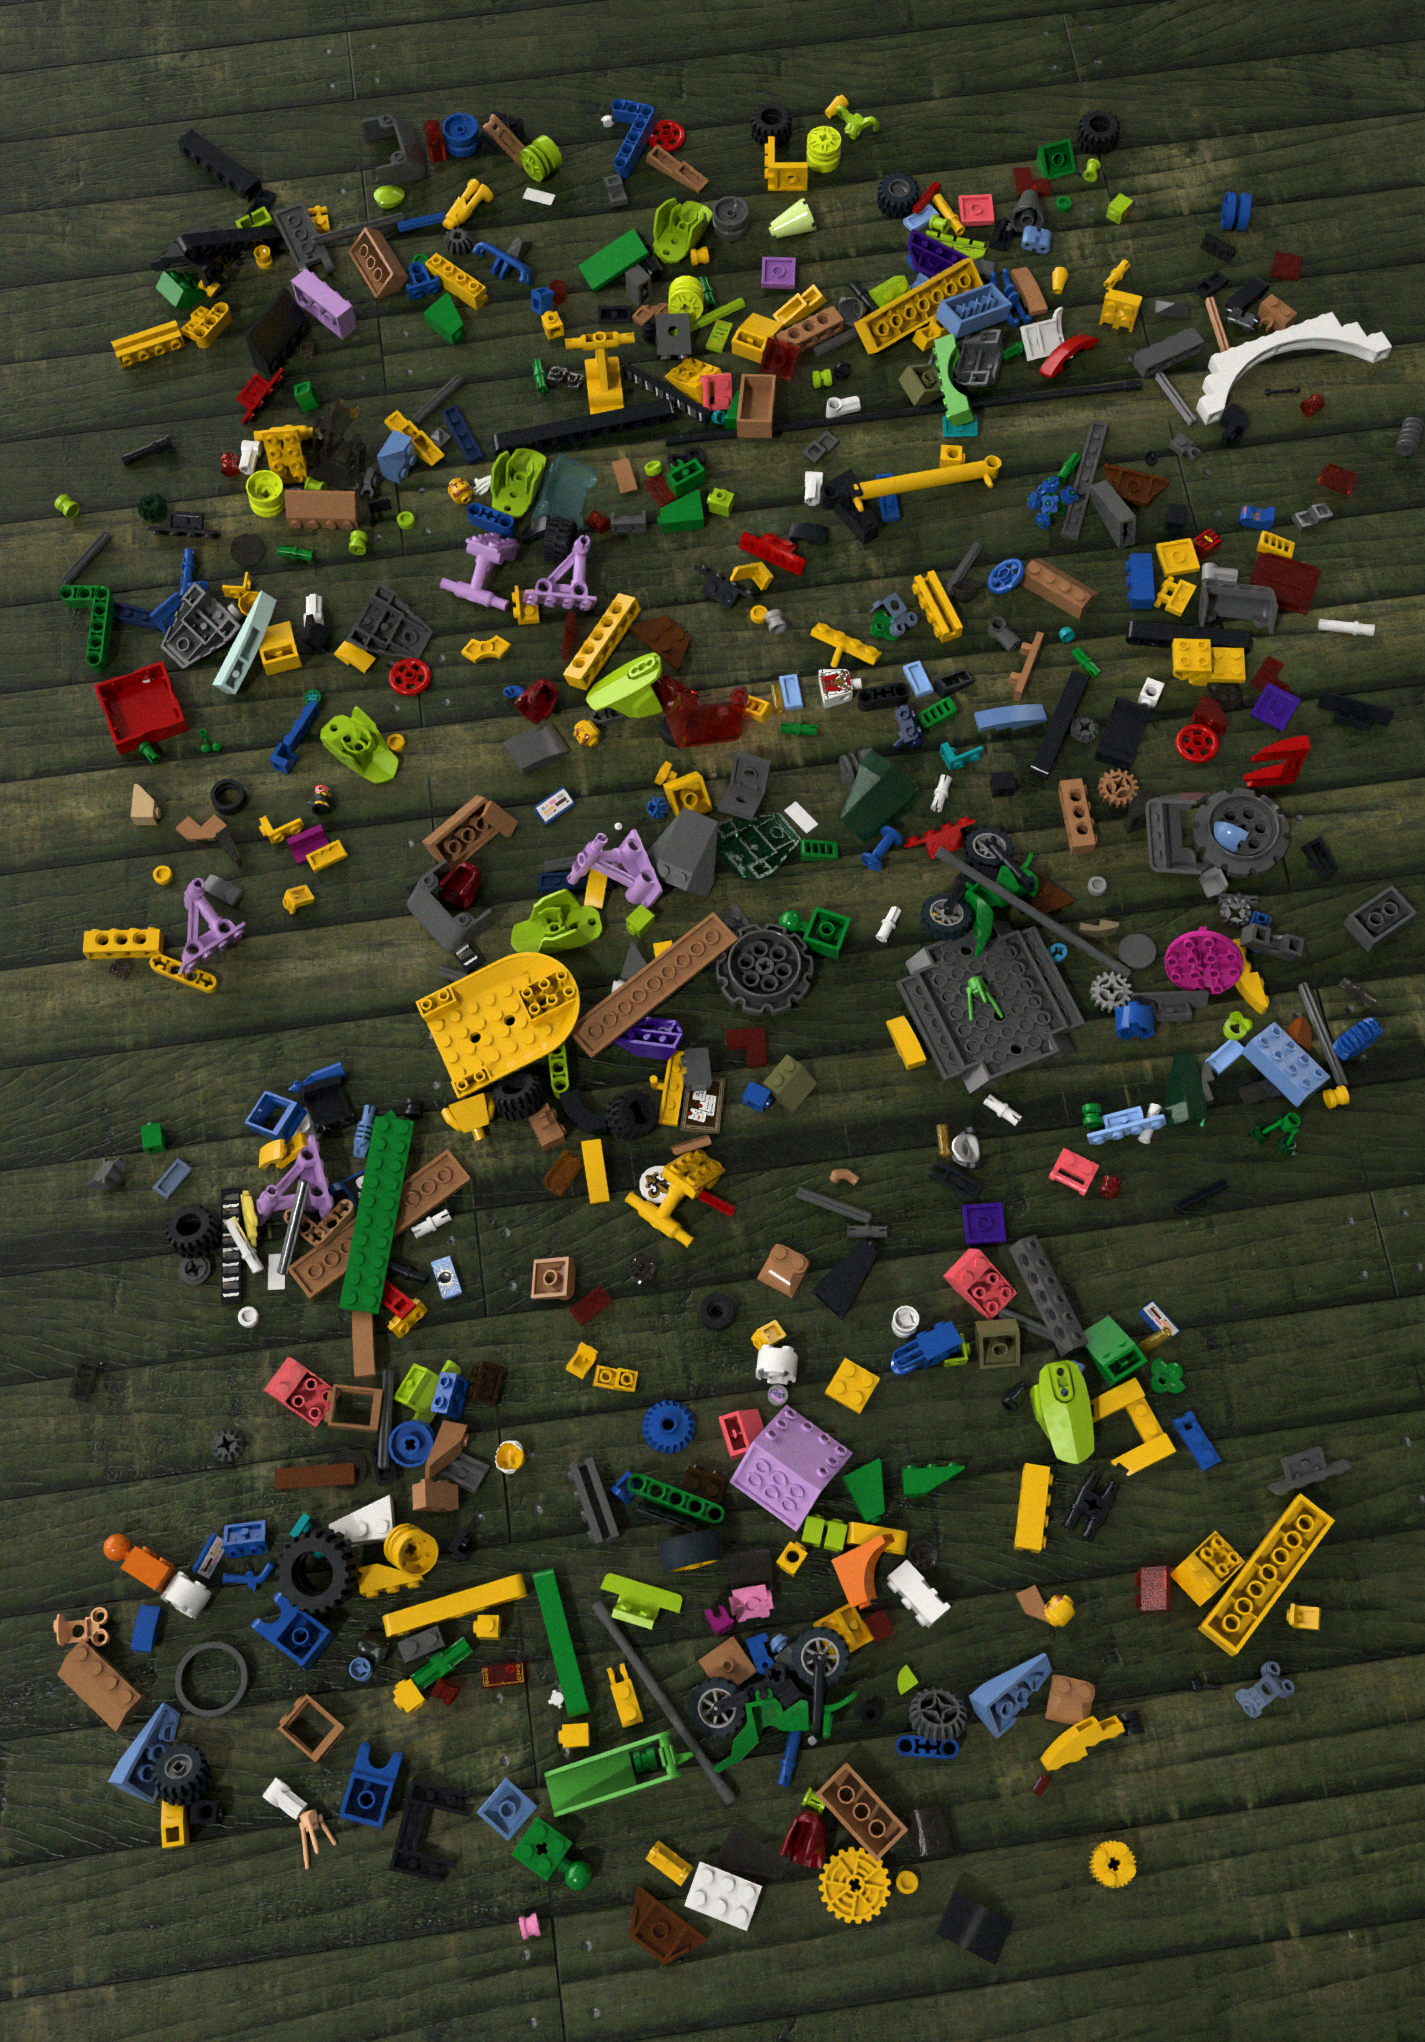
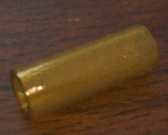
(777, 700)
(943, 1140)
(1155, 1340)

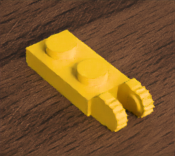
(625, 1698)

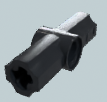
(650, 263)

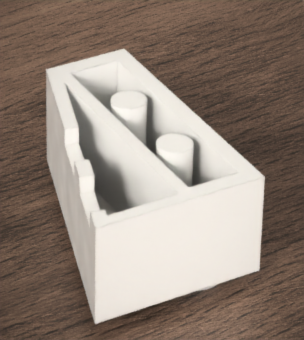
(368, 1524)
(917, 1594)

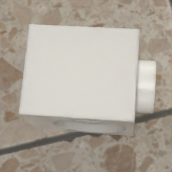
(1150, 687)

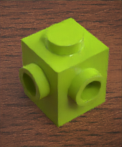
(721, 502)

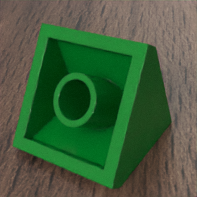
(1056, 159)

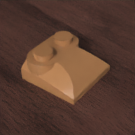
(784, 1270)
(553, 1278)
(1069, 1700)

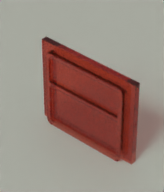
(1290, 579)

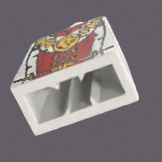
(837, 686)

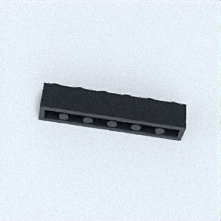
(219, 165)

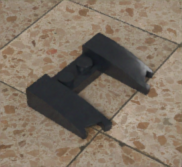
(404, 1856)

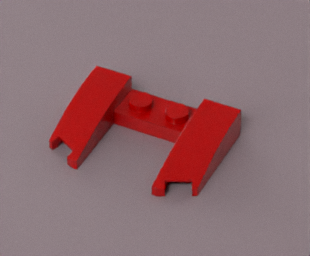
(1291, 751)

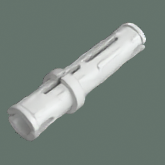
(1346, 627)
(244, 1246)

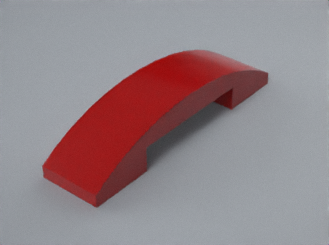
(1064, 351)
(396, 1301)

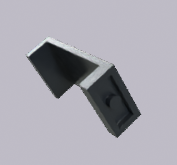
(1122, 734)

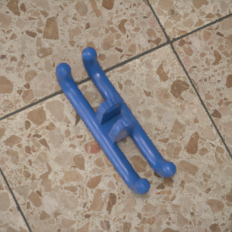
(509, 261)
(1013, 297)

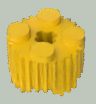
(1125, 1864)

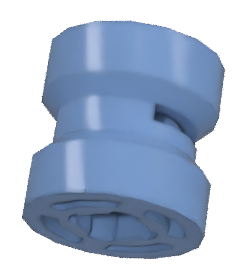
(357, 1668)

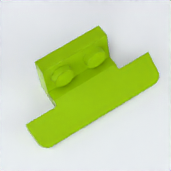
(419, 1389)
(638, 1601)

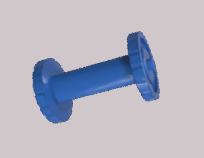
(890, 836)

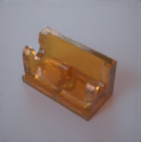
(561, 1173)

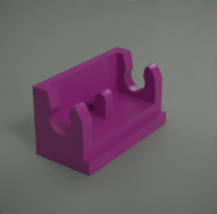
(721, 1623)

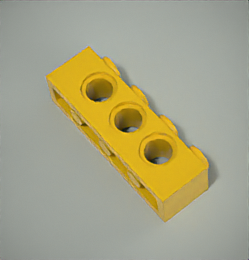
(131, 949)

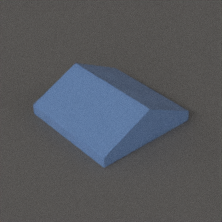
(506, 1809)

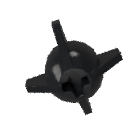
(315, 634)

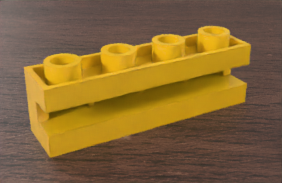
(457, 281)
(148, 343)
(937, 607)
(1032, 1508)

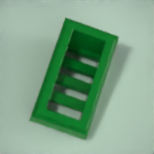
(731, 416)
(947, 715)
(807, 856)

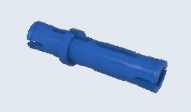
(187, 570)
(788, 1762)

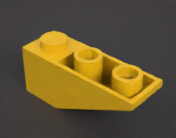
(381, 1578)
(174, 1826)

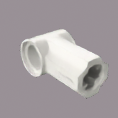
(838, 407)
(250, 452)
(813, 484)
(314, 607)
(281, 1796)

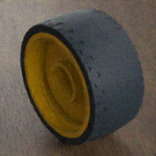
(690, 1551)

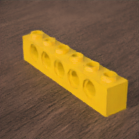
(602, 641)

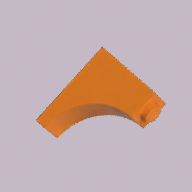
(857, 1570)

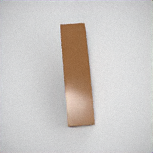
(1029, 291)
(363, 1344)

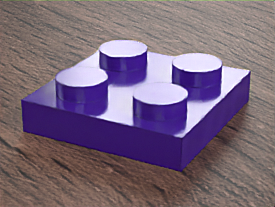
(1275, 707)
(983, 1223)

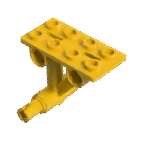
(603, 371)
(285, 451)
(687, 1177)

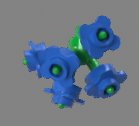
(1049, 503)

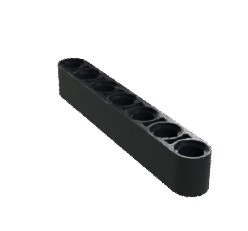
(229, 241)
(1162, 635)
(1059, 725)

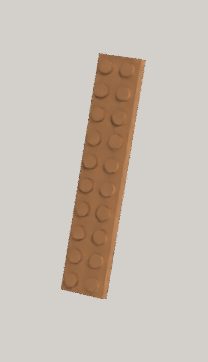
(652, 985)
(419, 1196)

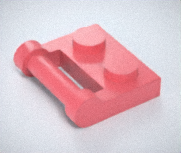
(722, 391)
(1075, 1166)

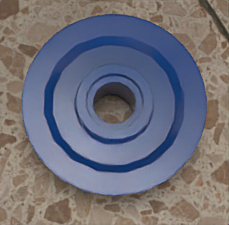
(668, 1440)

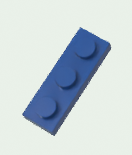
(888, 504)
(301, 726)

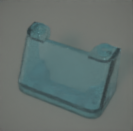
(564, 489)

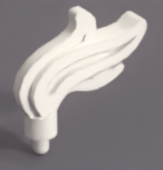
(482, 485)

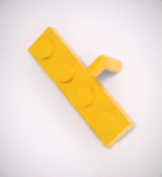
(845, 643)
(672, 1091)

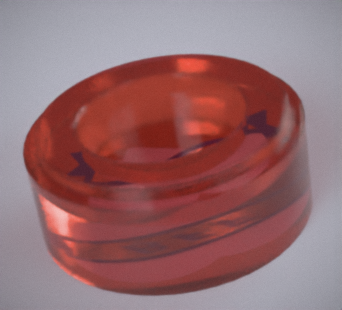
(1040, 1785)

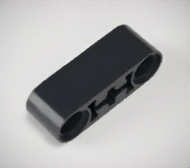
(1248, 294)
(883, 697)

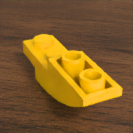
(1251, 985)
(1072, 1743)

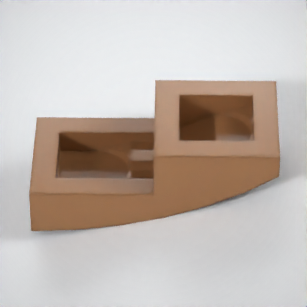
(624, 476)

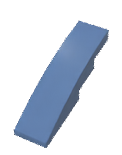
(1010, 716)

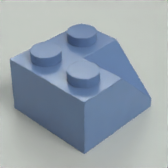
(397, 457)

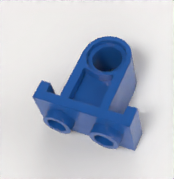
(421, 282)

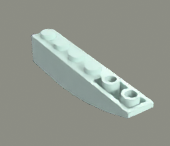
(245, 645)

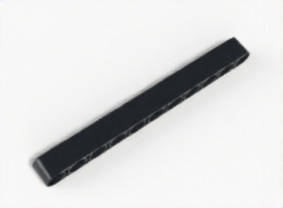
(586, 427)

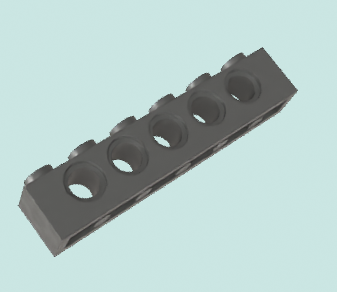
(1048, 1295)

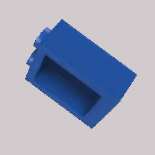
(287, 1124)

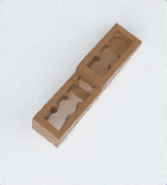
(679, 171)

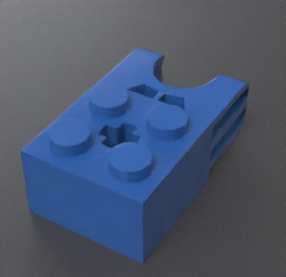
(927, 1349)
(288, 1630)
(370, 1782)

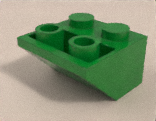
(180, 289)

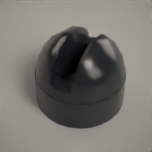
(1153, 456)

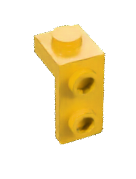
(756, 571)
(282, 832)

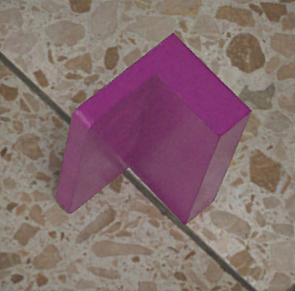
(307, 842)

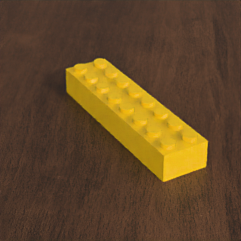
(915, 306)
(1266, 1575)

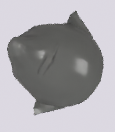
(851, 310)

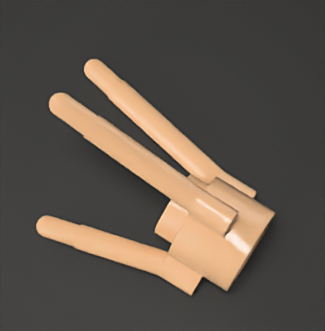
(309, 1823)

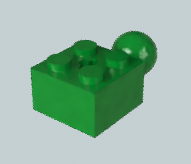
(815, 930)
(576, 1874)

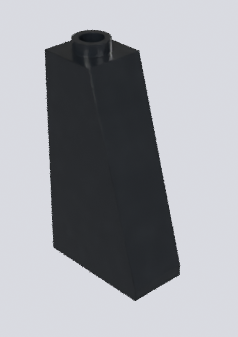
(844, 1281)

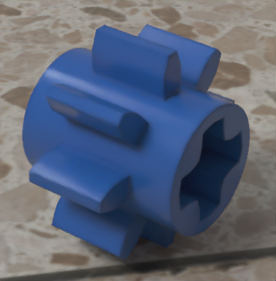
(658, 807)

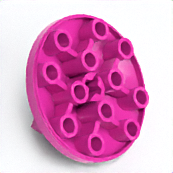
(1203, 961)

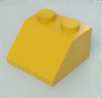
(688, 792)

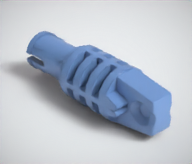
(364, 1133)

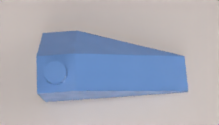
(1003, 1696)
(134, 1769)

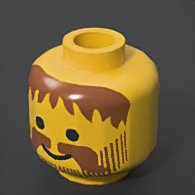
(460, 491)
(586, 733)
(1059, 1610)

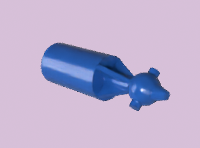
(324, 1073)

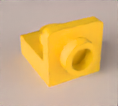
(297, 897)
(768, 1335)

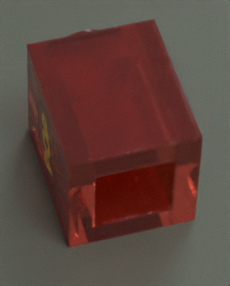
(1206, 544)

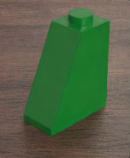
(445, 320)
(682, 514)
(866, 1491)

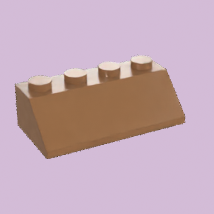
(377, 263)
(322, 509)
(1058, 587)
(461, 834)
(100, 1685)
(861, 1811)

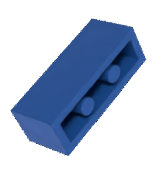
(1140, 581)

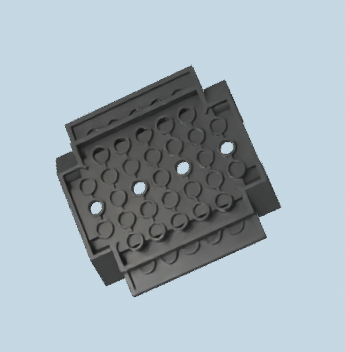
(1023, 985)

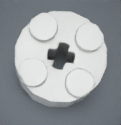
(777, 1364)
(186, 1595)

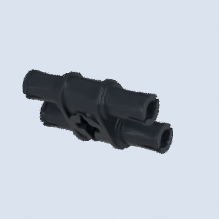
(1080, 1506)

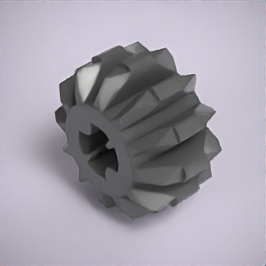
(458, 241)

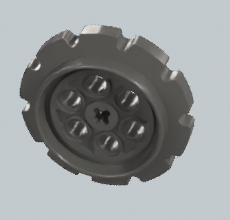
(1263, 816)
(756, 997)

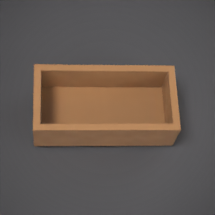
(756, 406)

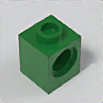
(306, 396)
(153, 1138)

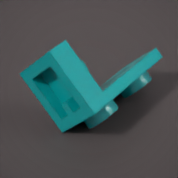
(956, 762)
(304, 1525)

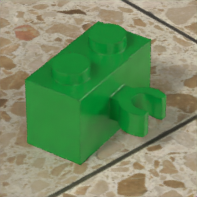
(685, 477)

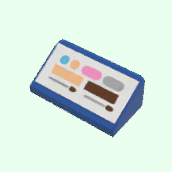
(554, 806)
(1157, 1319)
(209, 1557)

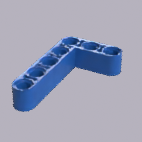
(643, 123)

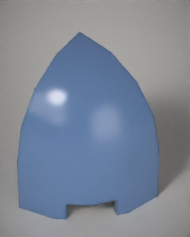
(1229, 835)

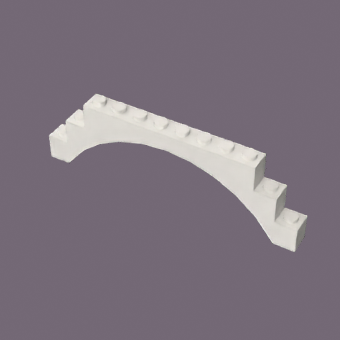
(1317, 333)

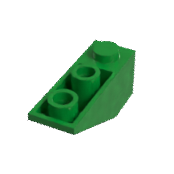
(922, 1481)

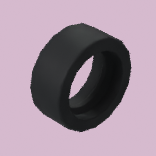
(224, 785)

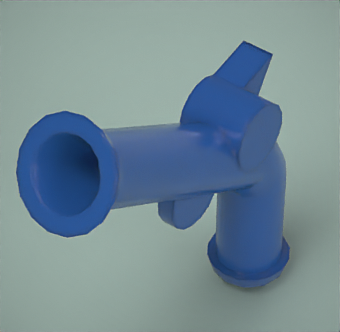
(249, 1577)

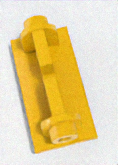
(400, 1326)
(669, 1863)

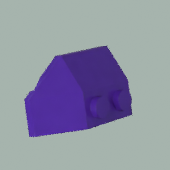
(930, 255)
(652, 1038)

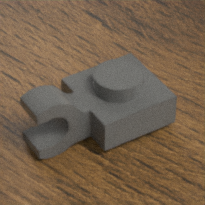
(370, 482)

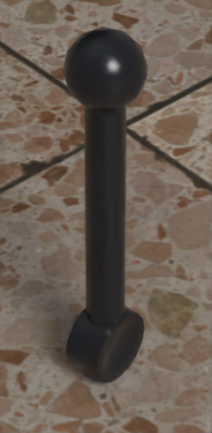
(1268, 392)

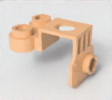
(91, 1626)

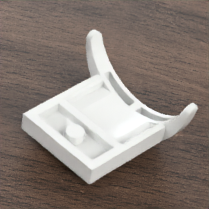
(1043, 337)

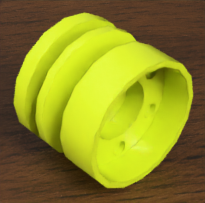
(823, 149)
(686, 296)
(266, 493)

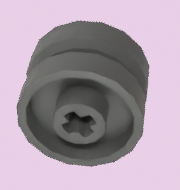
(730, 218)

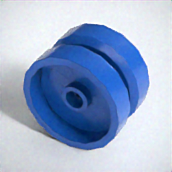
(461, 134)
(1236, 211)
(400, 1443)

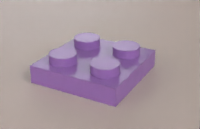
(778, 272)

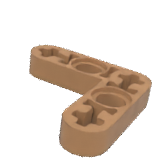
(322, 1229)

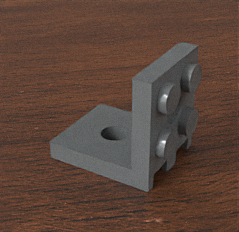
(673, 346)
(745, 786)

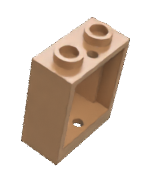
(375, 1409)
(329, 1741)

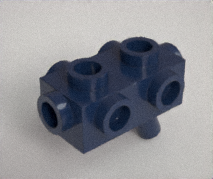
(909, 730)

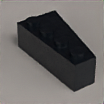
(862, 523)

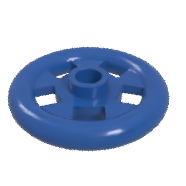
(1006, 576)

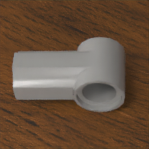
(1212, 572)

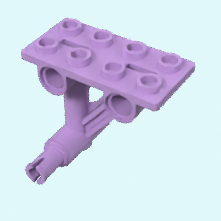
(489, 550)
(564, 594)
(628, 867)
(213, 940)
(307, 1167)

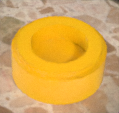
(758, 613)
(395, 743)
(163, 875)
(907, 1882)

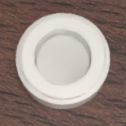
(248, 1317)

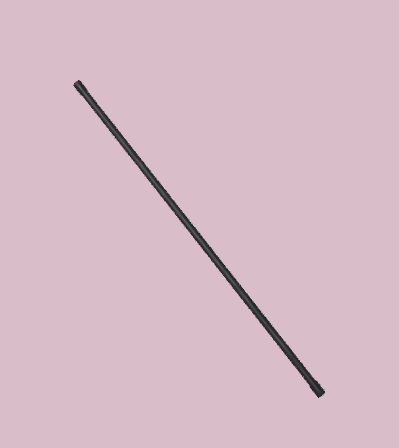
(1133, 385)

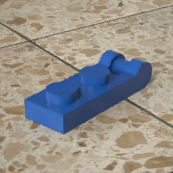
(1196, 1441)

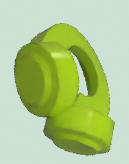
(1237, 1018)

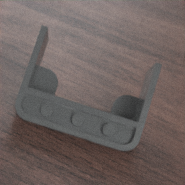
(406, 163)
(1239, 602)
(1165, 834)
(448, 931)

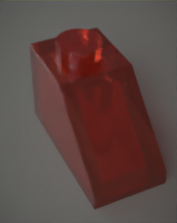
(1210, 714)

